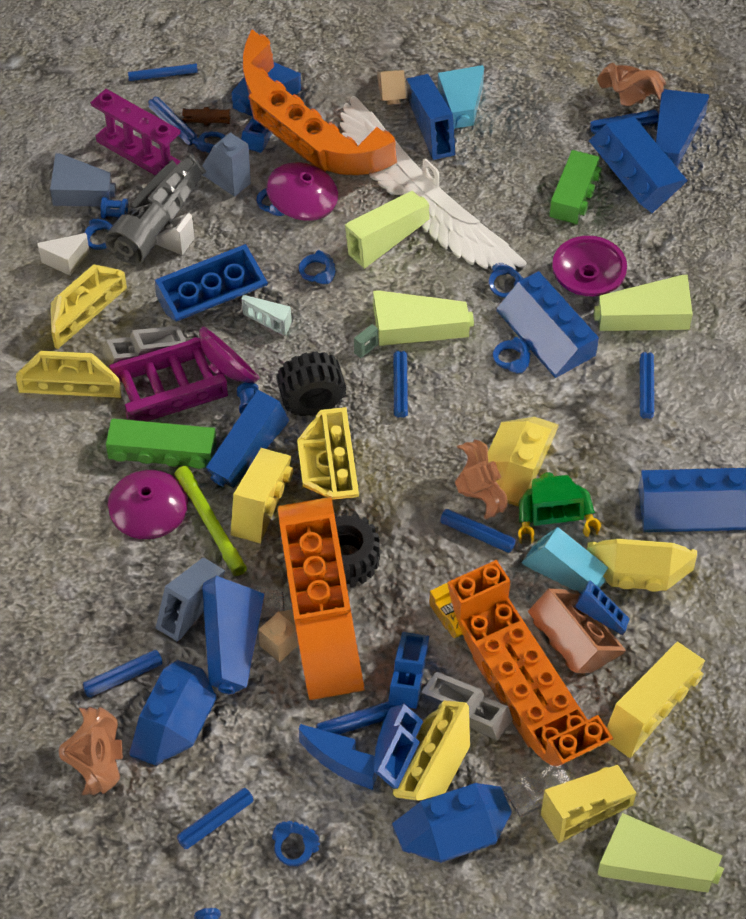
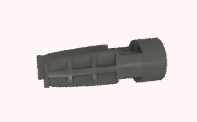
(159, 202)

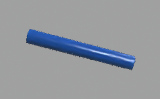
(163, 72)

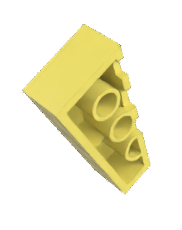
(653, 698)

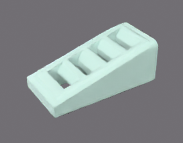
(268, 313)

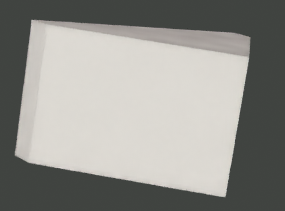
(177, 235)
(64, 253)

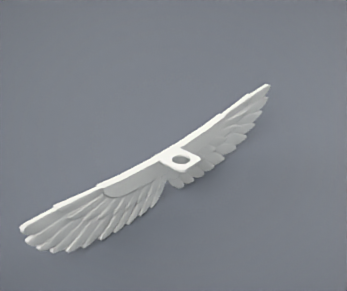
(447, 219)

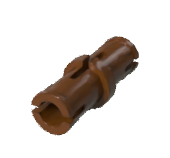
(206, 116)

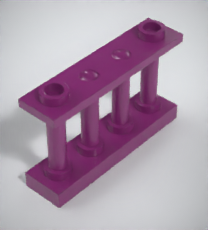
(123, 139)
(176, 399)

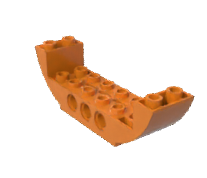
(303, 127)
(320, 599)
(520, 669)

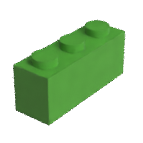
(575, 187)

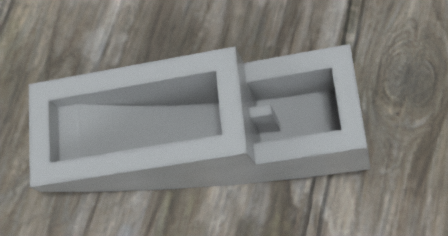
(140, 343)
(484, 713)

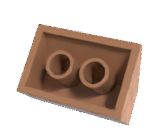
(574, 634)

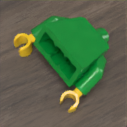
(555, 501)

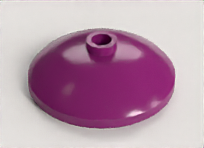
(302, 191)
(589, 266)
(225, 359)
(150, 514)

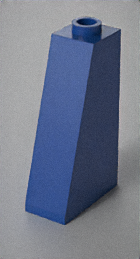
(432, 116)
(678, 121)
(253, 430)
(230, 631)

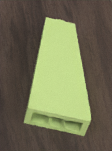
(385, 227)
(647, 307)
(419, 318)
(658, 858)

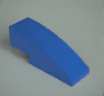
(408, 670)
(396, 744)
(339, 755)

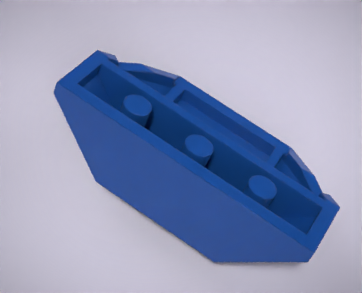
(173, 713)
(454, 822)

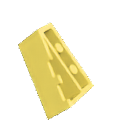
(259, 494)
(586, 801)

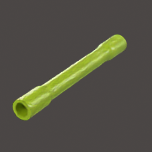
(229, 553)

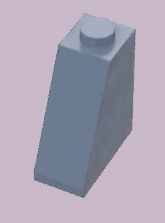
(229, 164)
(79, 183)
(184, 599)

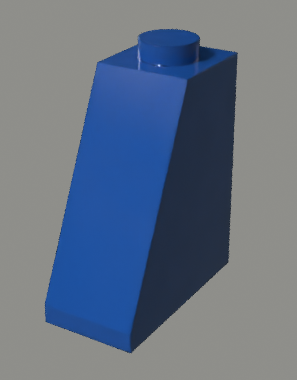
(288, 77)

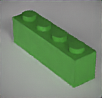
(160, 443)

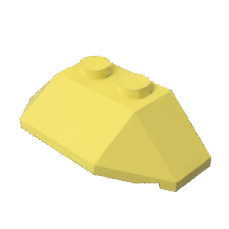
(84, 300)
(68, 375)
(520, 452)
(328, 455)
(643, 563)
(441, 750)

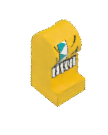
(443, 608)

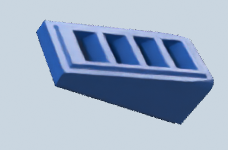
(256, 136)
(601, 608)

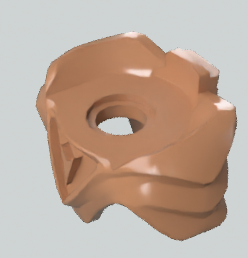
(631, 83)
(480, 478)
(94, 750)

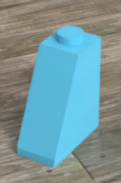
(462, 93)
(565, 561)

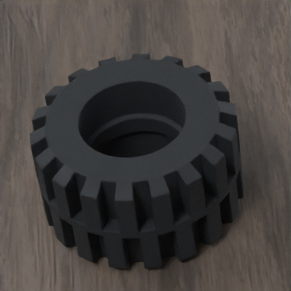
(311, 383)
(364, 537)

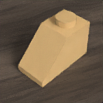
(392, 86)
(279, 635)

